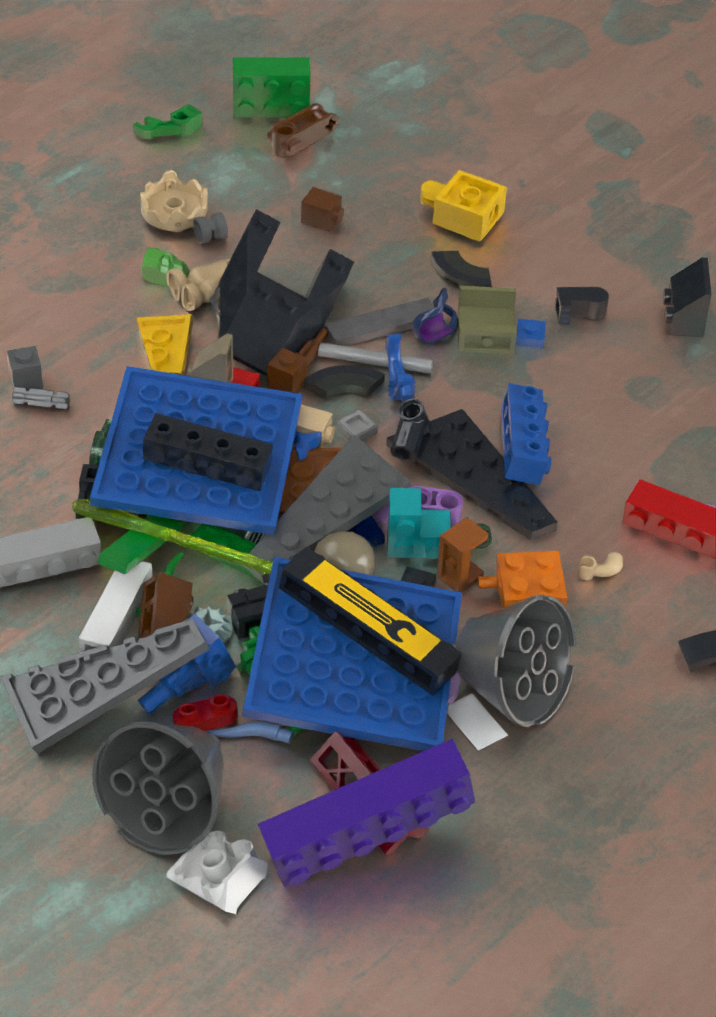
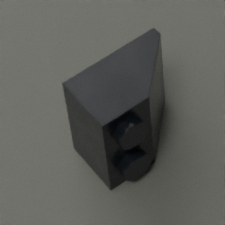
(688, 300)

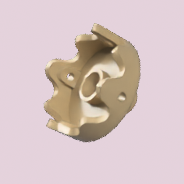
(161, 202)

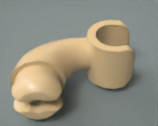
(610, 567)

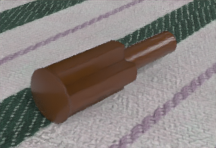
(310, 349)

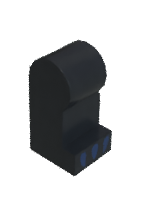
(580, 303)

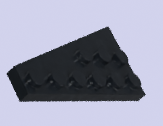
(472, 466)

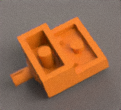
(526, 575)

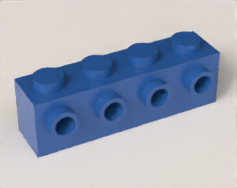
(525, 434)

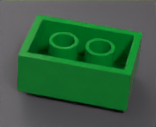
(270, 86)

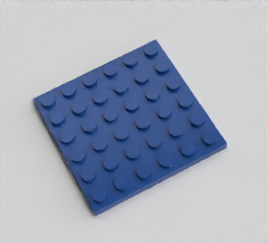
(148, 488)
(328, 683)

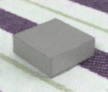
(357, 424)

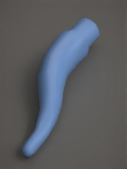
(259, 728)

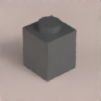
(25, 368)

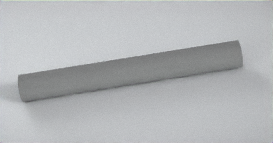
(373, 357)

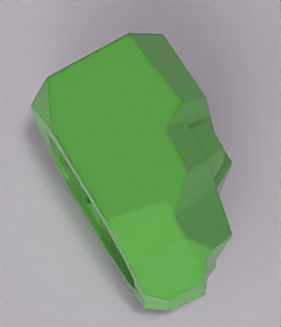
(157, 263)

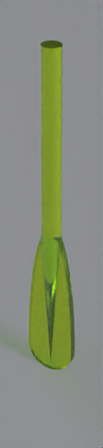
(135, 523)

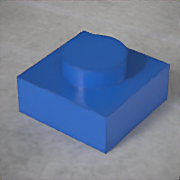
(530, 333)

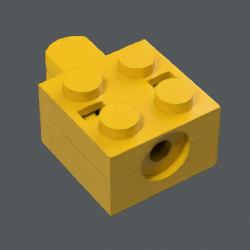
(465, 204)

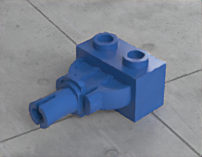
(209, 667)

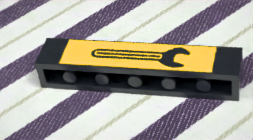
(370, 620)

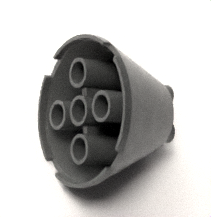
(520, 658)
(160, 784)

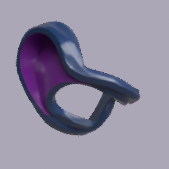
(430, 325)

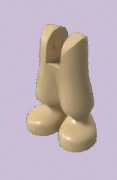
(198, 286)

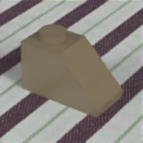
(214, 361)

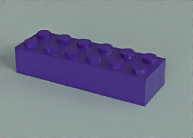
(368, 813)

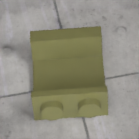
(486, 320)

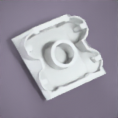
(220, 870)

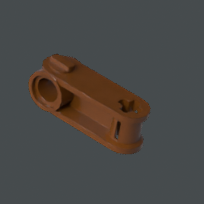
(301, 130)

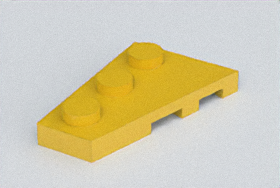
(166, 341)

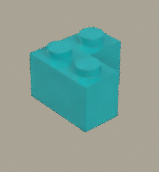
(413, 530)

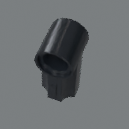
(410, 430)

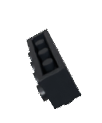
(205, 453)

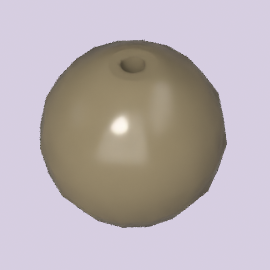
(348, 552)

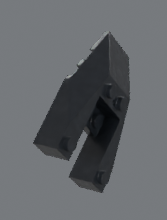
(265, 313)

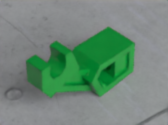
(181, 123)

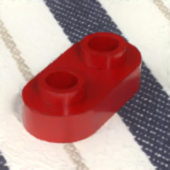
(207, 713)

